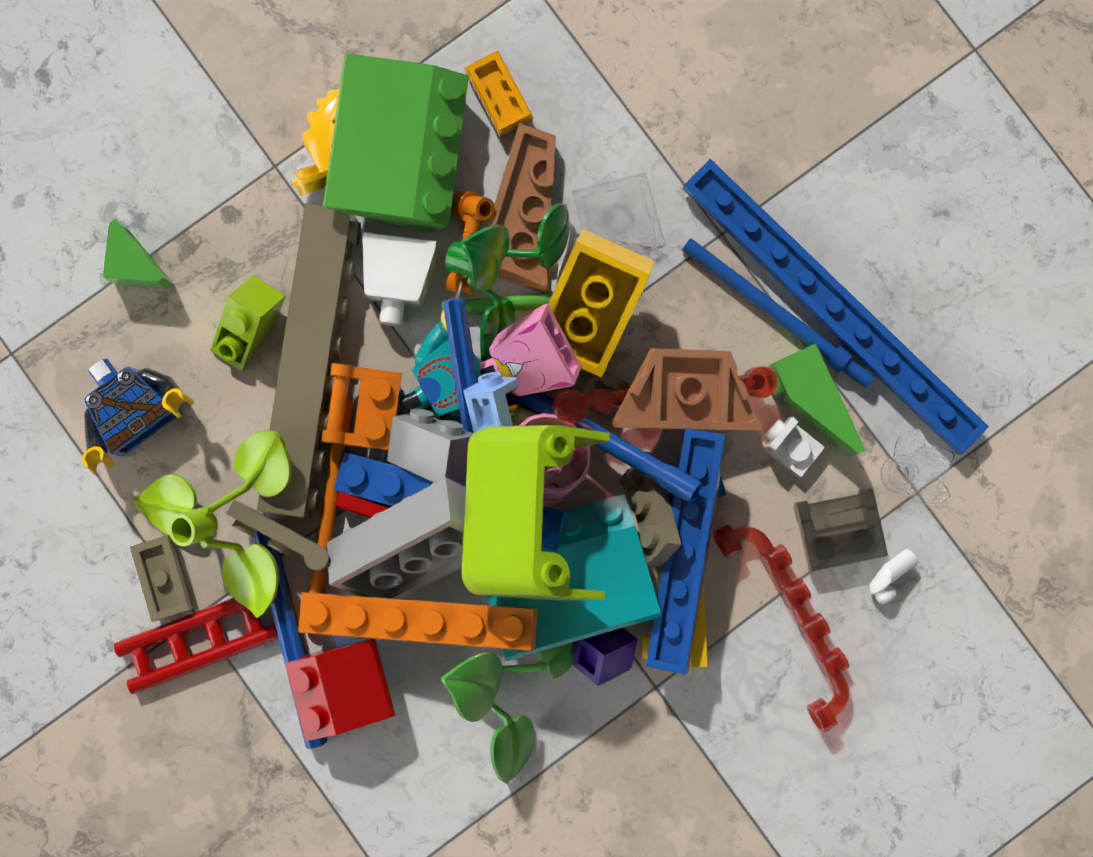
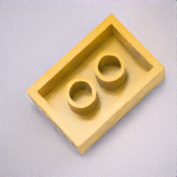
(598, 297)

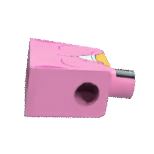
(534, 353)

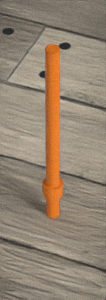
(329, 510)

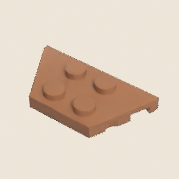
(687, 392)

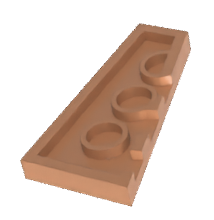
(523, 202)

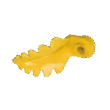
(318, 144)

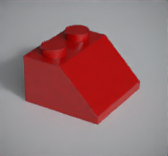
(340, 689)

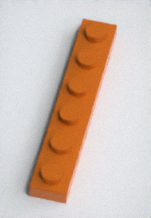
(418, 621)

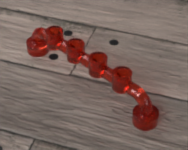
(573, 405)
(812, 628)

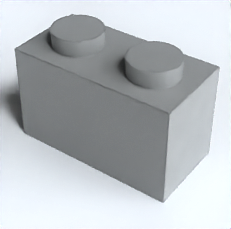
(429, 446)

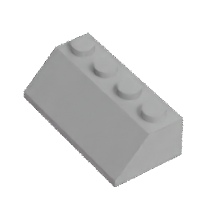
(402, 545)

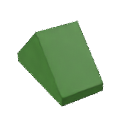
(129, 261)

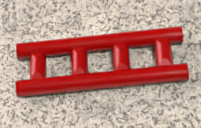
(185, 663)

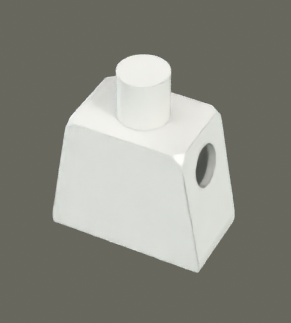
(397, 273)

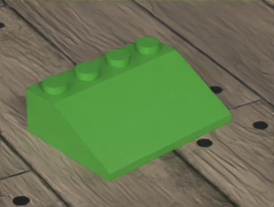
(396, 142)

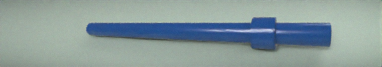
(838, 358)

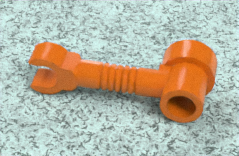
(471, 209)

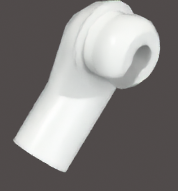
(891, 571)

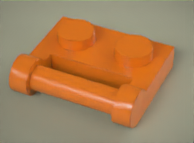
(375, 408)

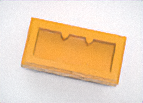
(498, 93)

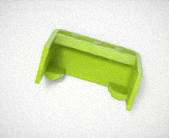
(506, 511)

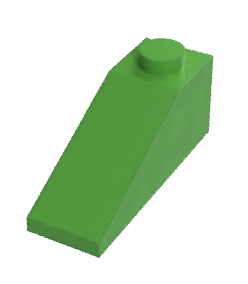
(811, 393)

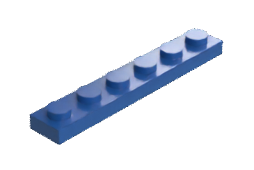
(392, 484)
(685, 569)

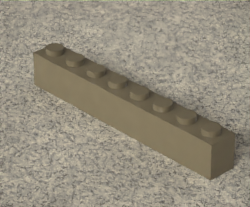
(309, 351)

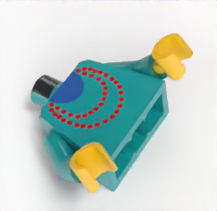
(436, 376)

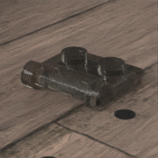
(843, 542)

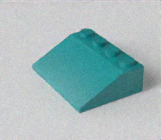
(601, 556)

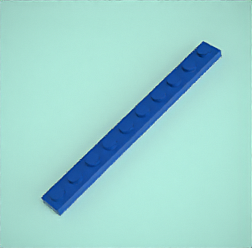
(835, 307)

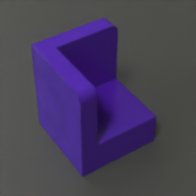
(605, 655)

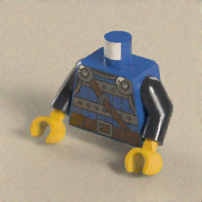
(126, 410)

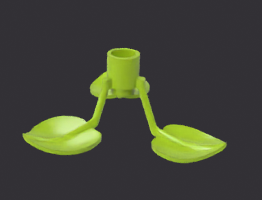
(170, 505)

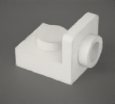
(792, 446)

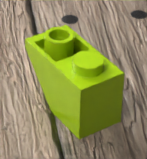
(246, 321)

